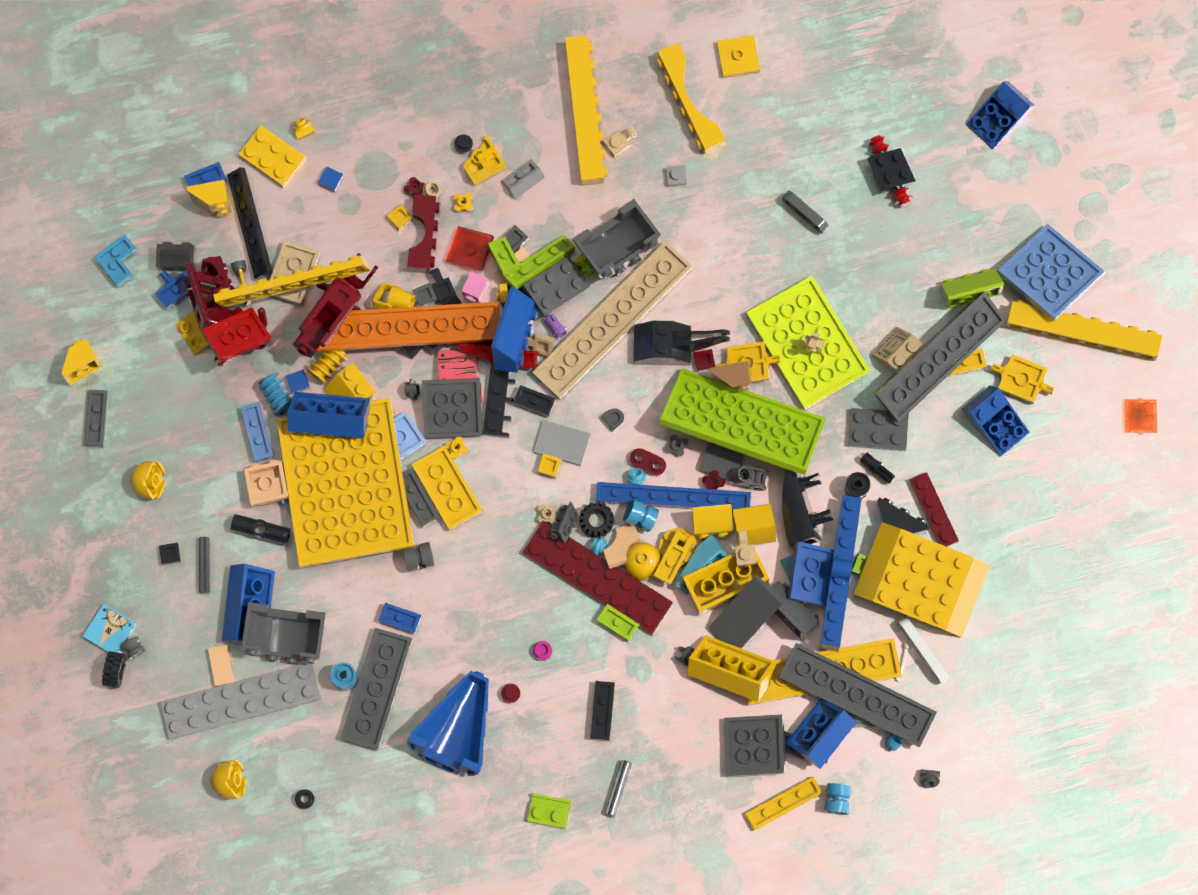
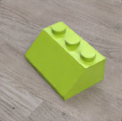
(963, 290)

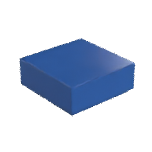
(330, 179)
(298, 381)

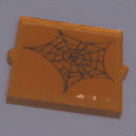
(1140, 416)

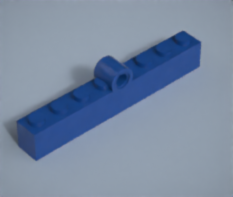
(840, 573)

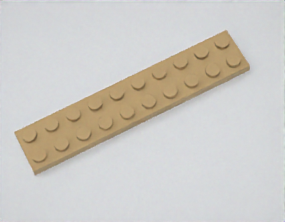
(612, 320)

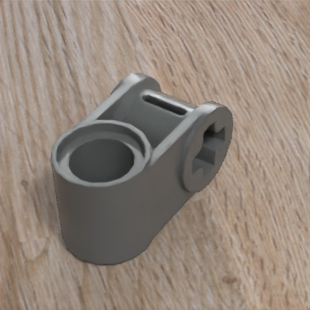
(753, 477)

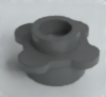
(411, 389)
(677, 450)

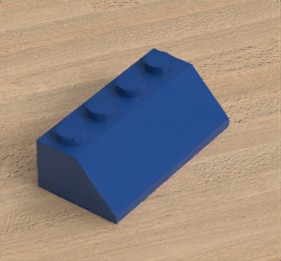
(513, 331)
(328, 414)
(245, 585)

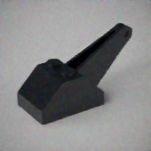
(671, 342)

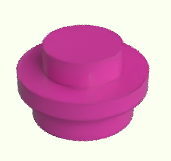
(542, 650)

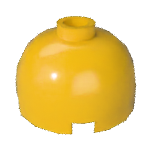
(147, 479)
(642, 561)
(228, 780)

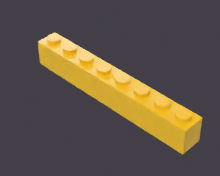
(584, 110)
(1085, 331)

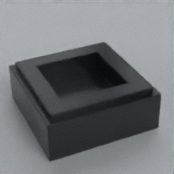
(170, 553)

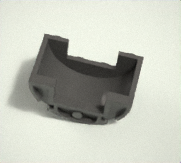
(618, 241)
(283, 634)

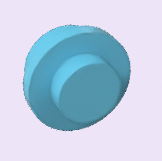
(636, 476)
(598, 546)

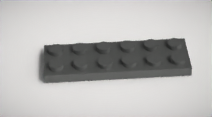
(376, 689)

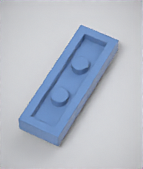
(257, 432)

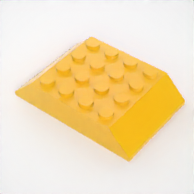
(921, 579)

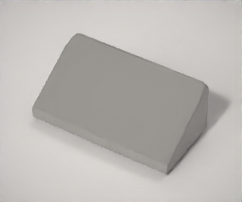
(523, 179)

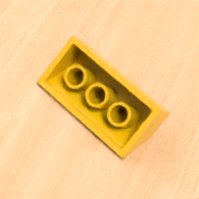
(721, 582)
(731, 668)

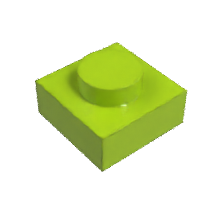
(859, 563)

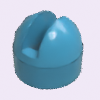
(893, 742)

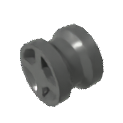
(133, 647)

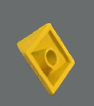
(757, 522)

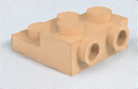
(266, 483)

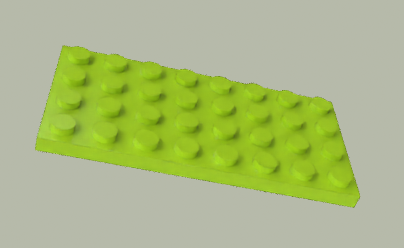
(742, 421)

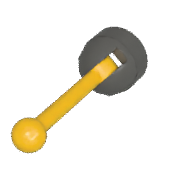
(239, 268)

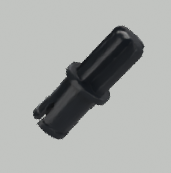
(877, 467)

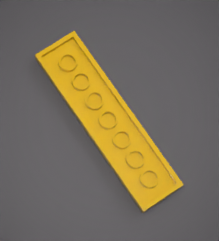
(299, 279)
(873, 660)

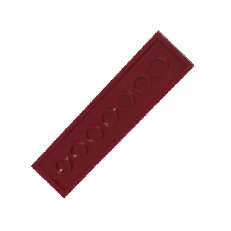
(592, 576)

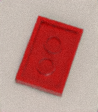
(236, 335)

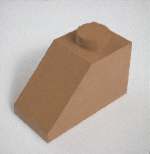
(735, 375)

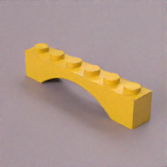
(706, 131)

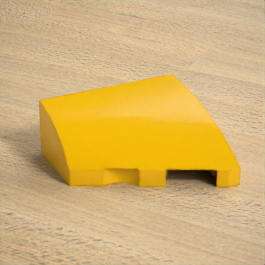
(484, 162)

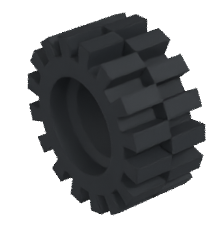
(596, 508)
(113, 669)

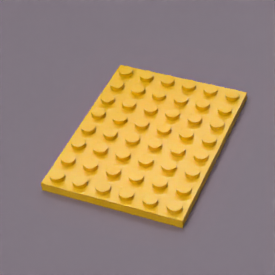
(346, 491)

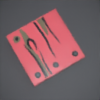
(456, 364)

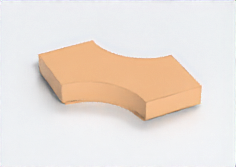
(625, 538)

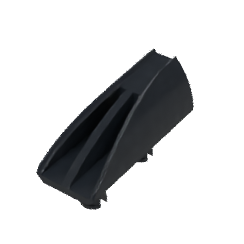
(797, 512)

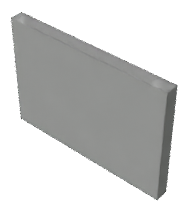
(562, 442)

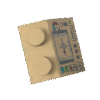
(897, 349)

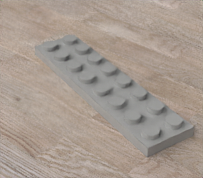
(240, 700)

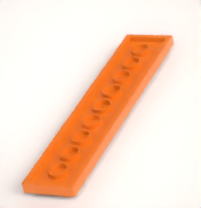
(416, 326)

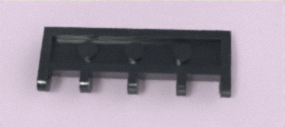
(496, 403)

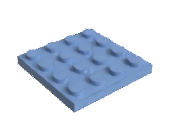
(1050, 272)

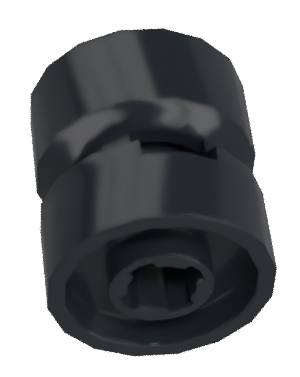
(857, 485)

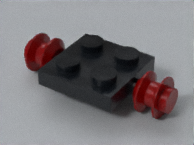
(891, 170)

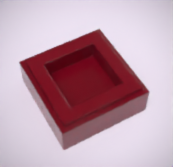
(704, 360)

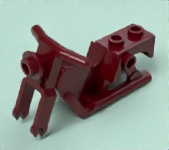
(206, 309)
(330, 312)

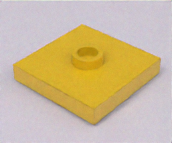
(738, 56)

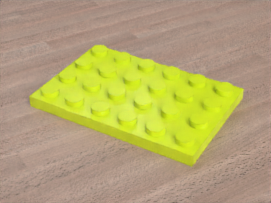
(783, 327)

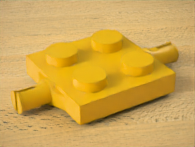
(755, 355)
(1022, 379)

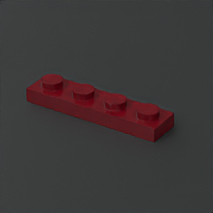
(933, 510)

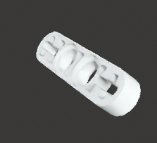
(923, 650)

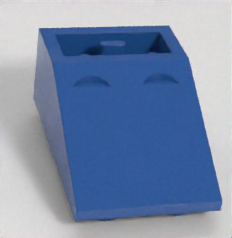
(1000, 114)
(995, 419)

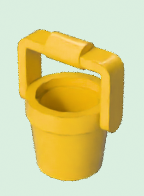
(396, 298)

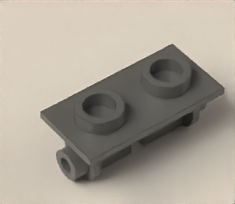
(565, 520)

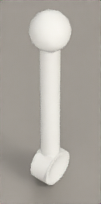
(907, 645)

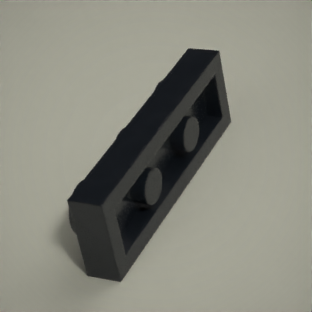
(602, 711)

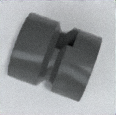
(419, 557)

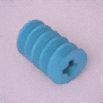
(275, 394)

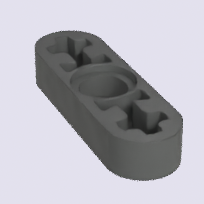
(805, 212)

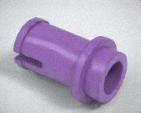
(556, 327)

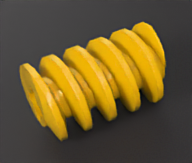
(326, 364)

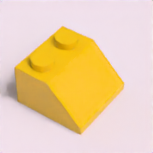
(211, 197)
(80, 362)
(350, 383)
(712, 521)

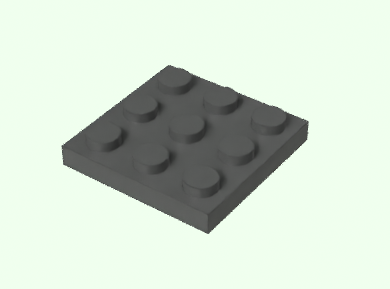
(452, 407)
(755, 745)

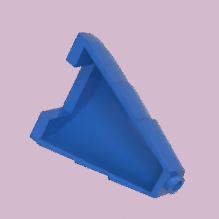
(455, 728)

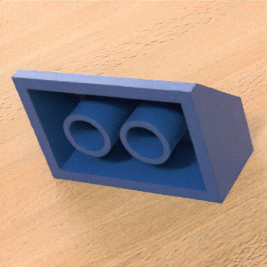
(820, 733)

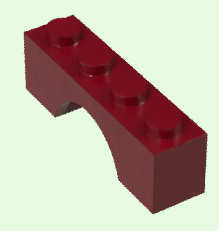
(421, 256)

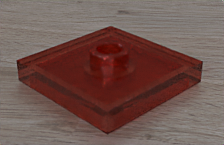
(469, 248)

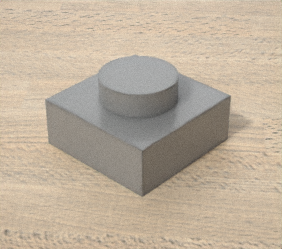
(676, 175)

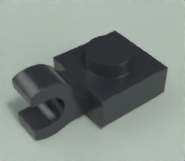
(443, 287)

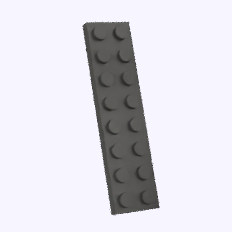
(939, 356)
(857, 695)

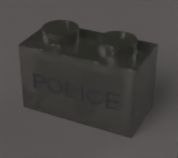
(175, 256)

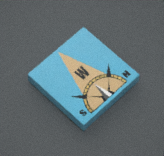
(109, 629)

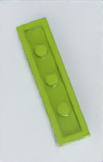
(540, 261)

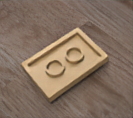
(290, 259)

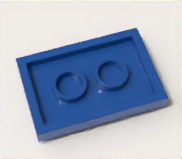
(810, 574)

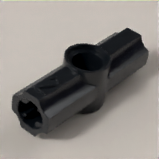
(272, 531)

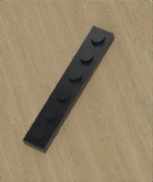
(249, 223)

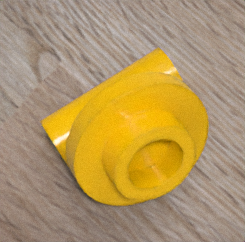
(302, 128)

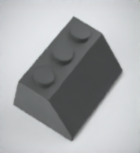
(794, 613)

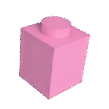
(475, 287)

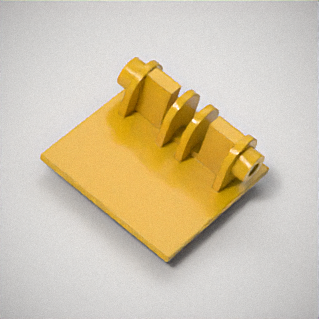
(191, 333)

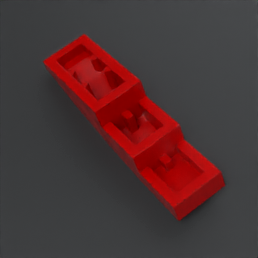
(484, 351)

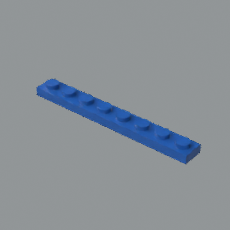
(670, 496)

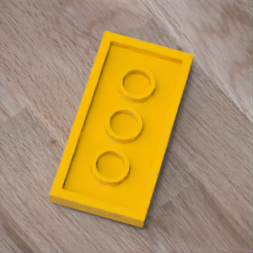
(447, 488)

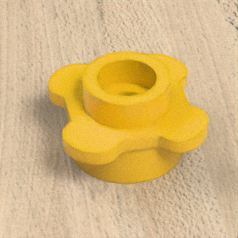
(467, 206)
(456, 452)

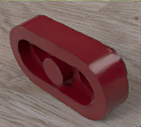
(647, 462)

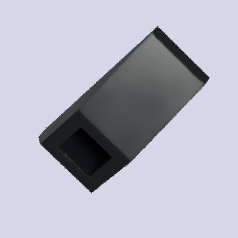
(900, 517)

